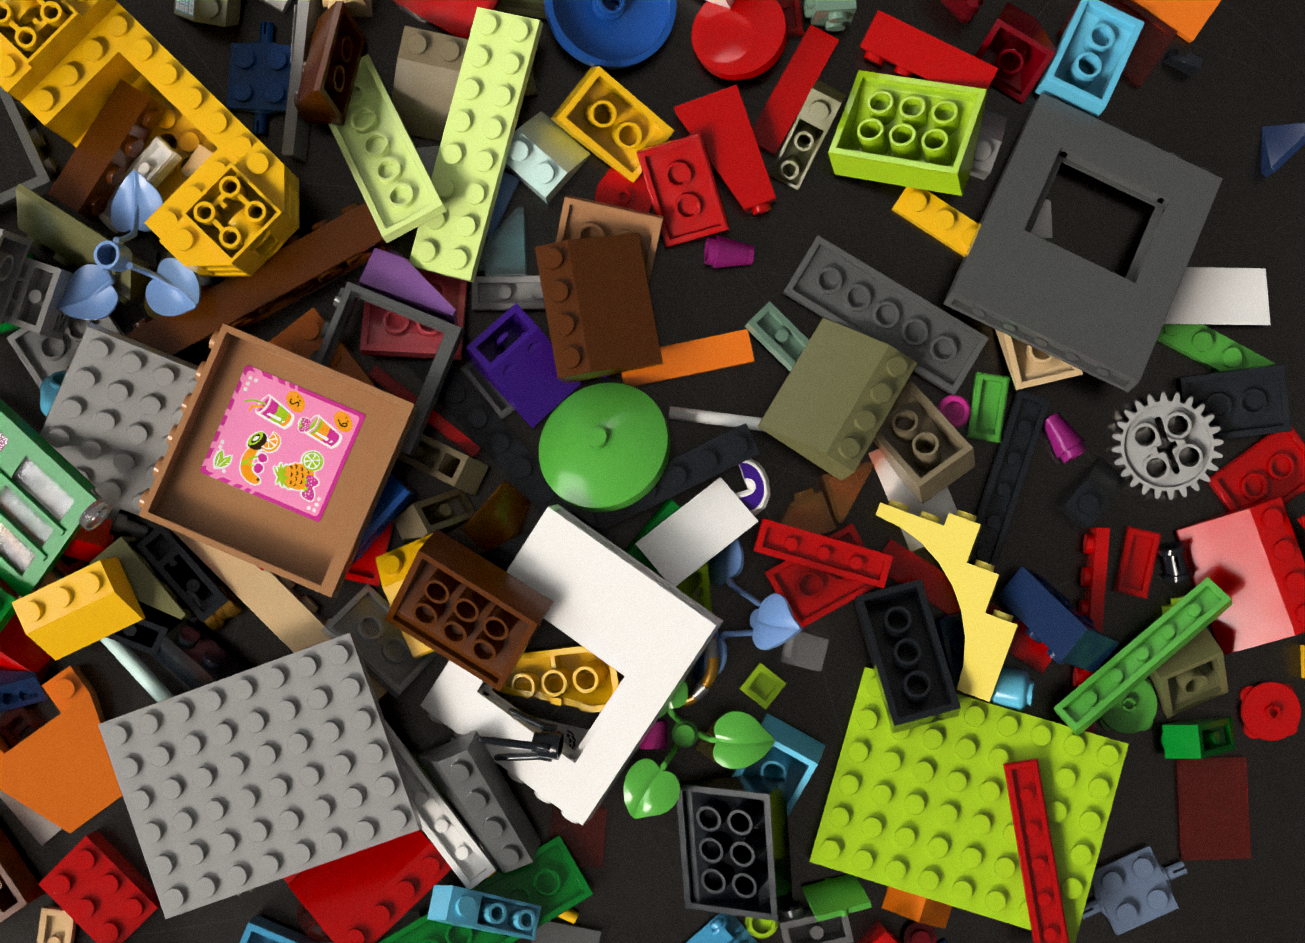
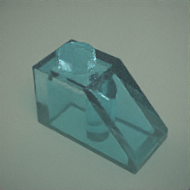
(506, 247)

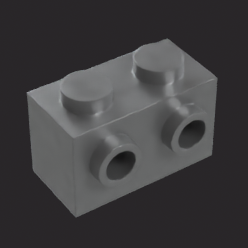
(802, 927)

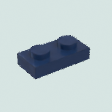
(952, 639)

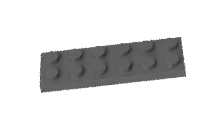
(875, 305)

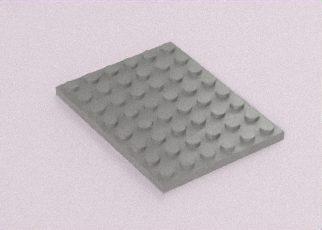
(260, 775)

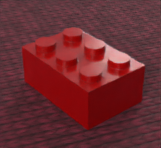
(101, 890)

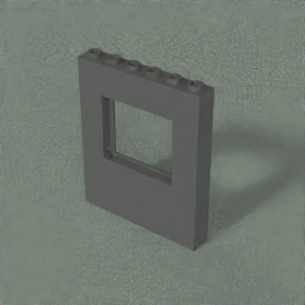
(1058, 297)

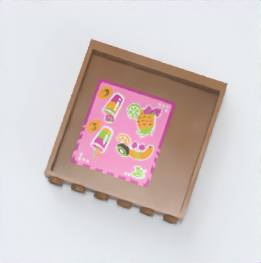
(278, 460)

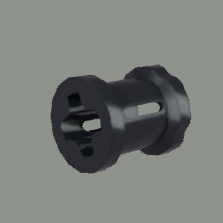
(1182, 570)

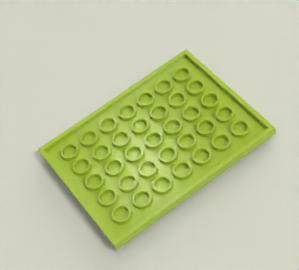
(935, 809)

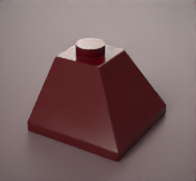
(1019, 51)

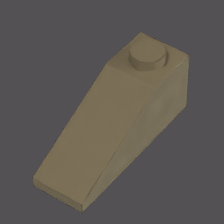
(447, 464)

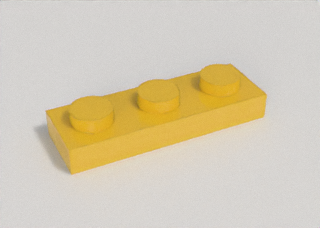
(936, 218)

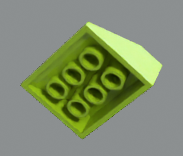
(908, 132)

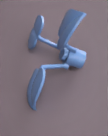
(90, 288)
(771, 623)

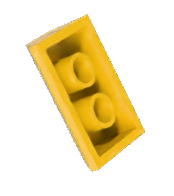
(79, 608)

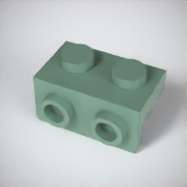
(830, 13)

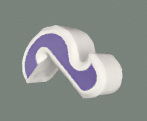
(757, 486)

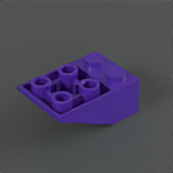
(520, 365)

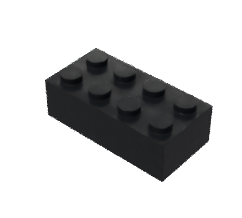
(907, 656)

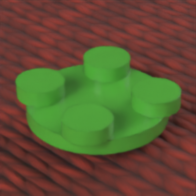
(1132, 712)

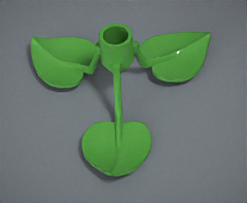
(738, 744)

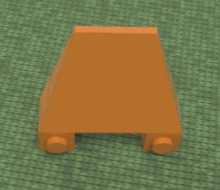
(65, 763)

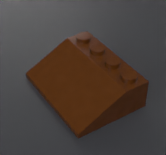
(598, 306)
(468, 609)

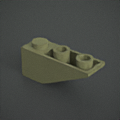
(807, 134)

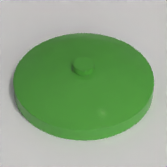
(604, 447)

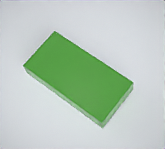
(987, 407)

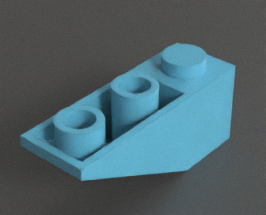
(483, 912)

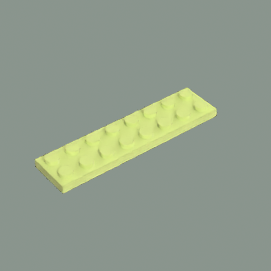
(477, 142)

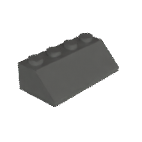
(482, 801)

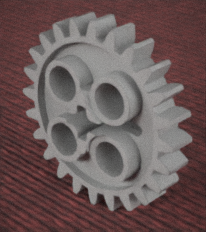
(1196, 435)

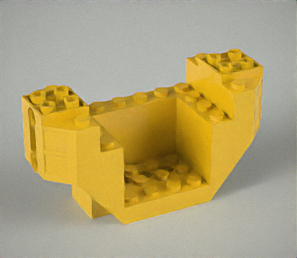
(64, 67)

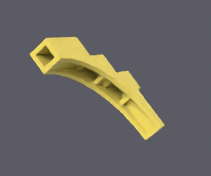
(952, 545)

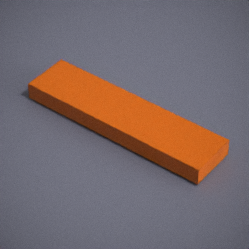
(695, 358)

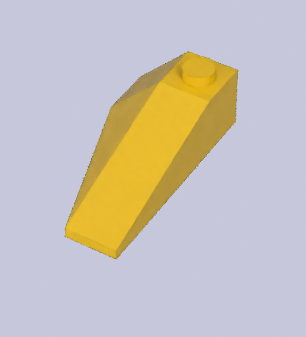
(564, 677)

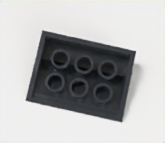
(735, 846)

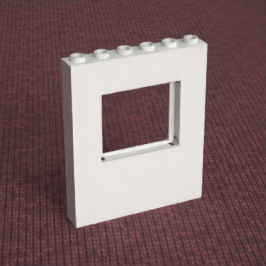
(621, 617)

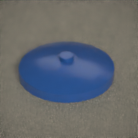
(610, 31)

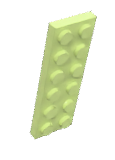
(385, 158)

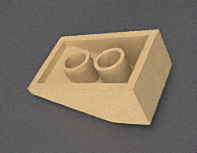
(1031, 366)

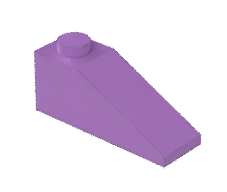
(399, 280)

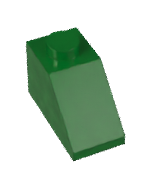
(1198, 738)

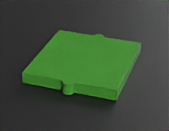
(836, 897)

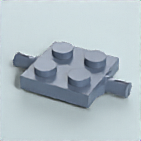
(1133, 890)

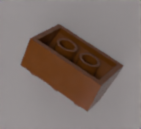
(330, 67)

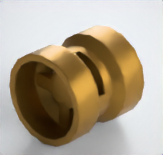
(229, 609)

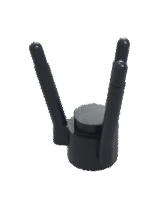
(545, 744)

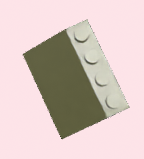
(72, 240)
(837, 397)

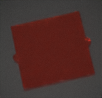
(583, 842)

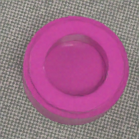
(955, 410)

